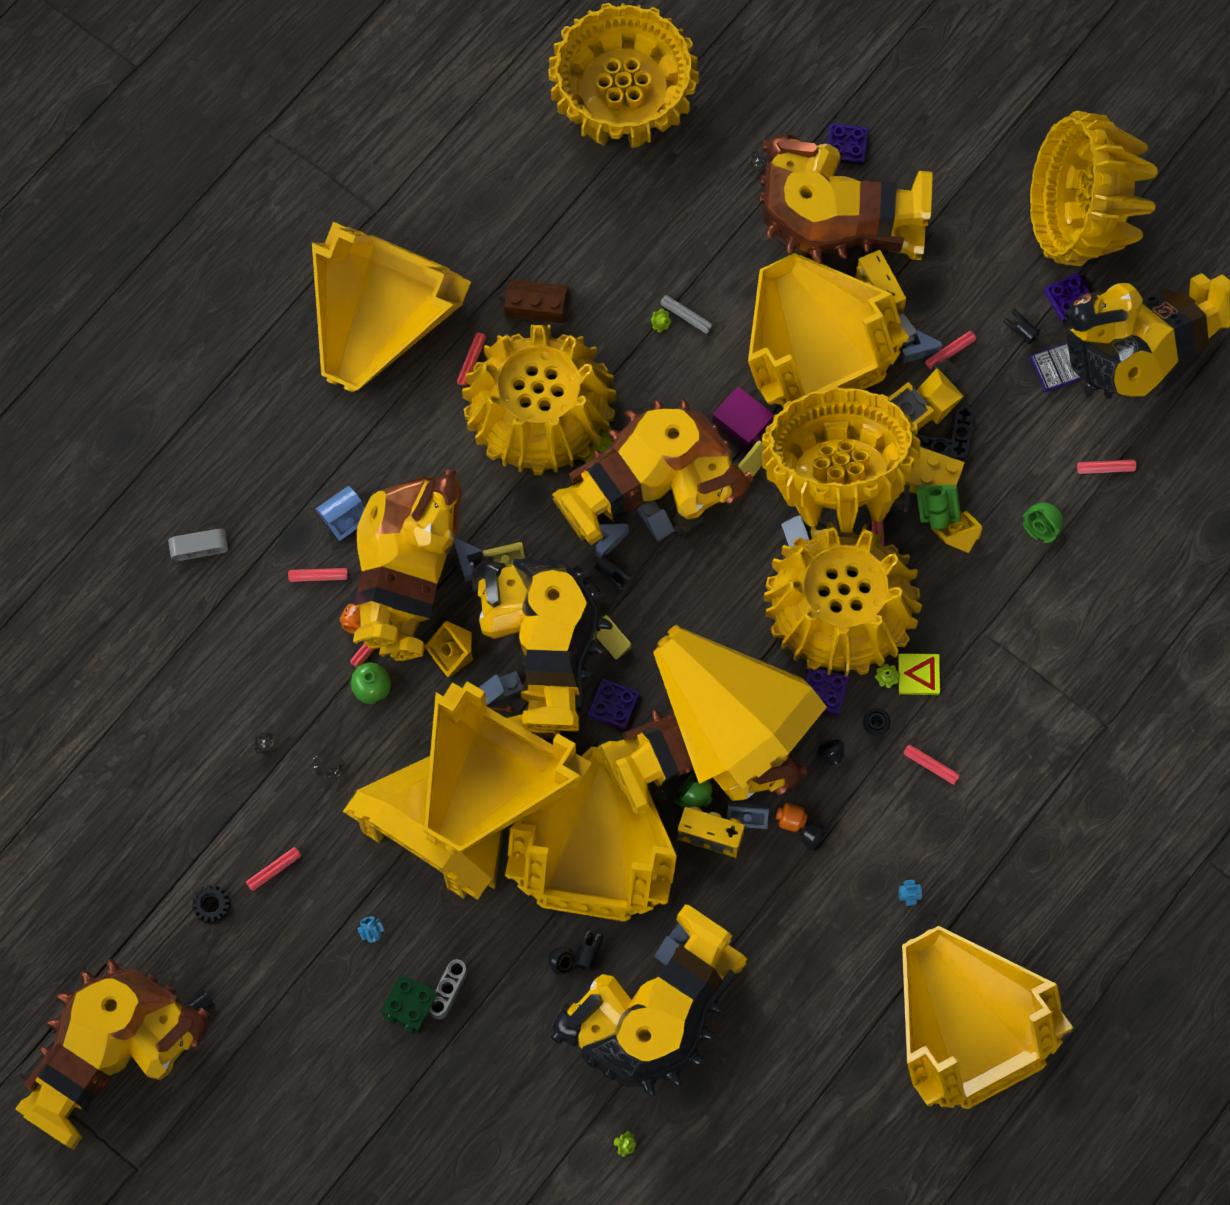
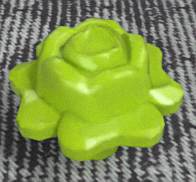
(660, 320)
(887, 676)
(626, 1144)

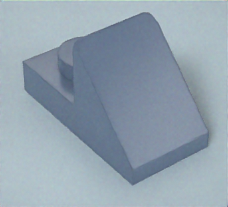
(925, 347)
(655, 520)
(614, 535)
(465, 554)
(501, 688)
(669, 945)

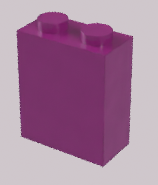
(743, 418)

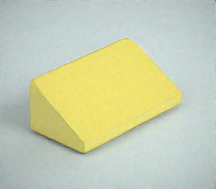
(753, 460)
(506, 553)
(614, 640)

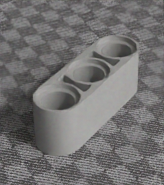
(198, 544)
(448, 979)

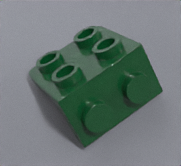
(408, 1004)

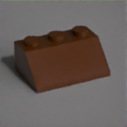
(535, 301)

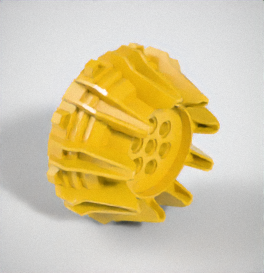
(621, 40)
(1087, 189)
(528, 434)
(841, 454)
(849, 637)

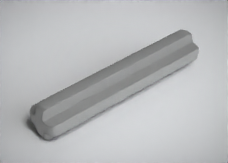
(686, 314)

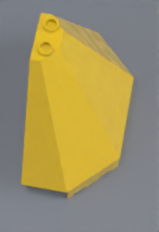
(375, 303)
(819, 331)
(732, 707)
(489, 770)
(397, 810)
(593, 851)
(974, 1020)

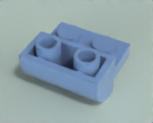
(342, 512)

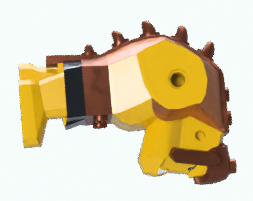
(832, 213)
(646, 460)
(401, 557)
(659, 752)
(98, 1035)

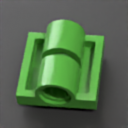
(938, 505)

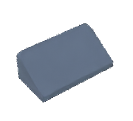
(794, 529)
(749, 814)

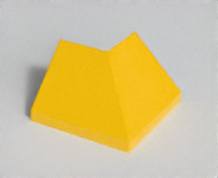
(939, 394)
(962, 533)
(450, 648)

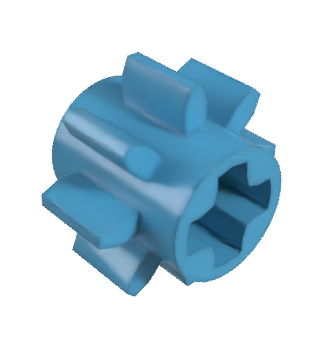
(910, 892)
(371, 929)

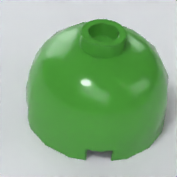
(1043, 521)
(370, 683)
(694, 793)

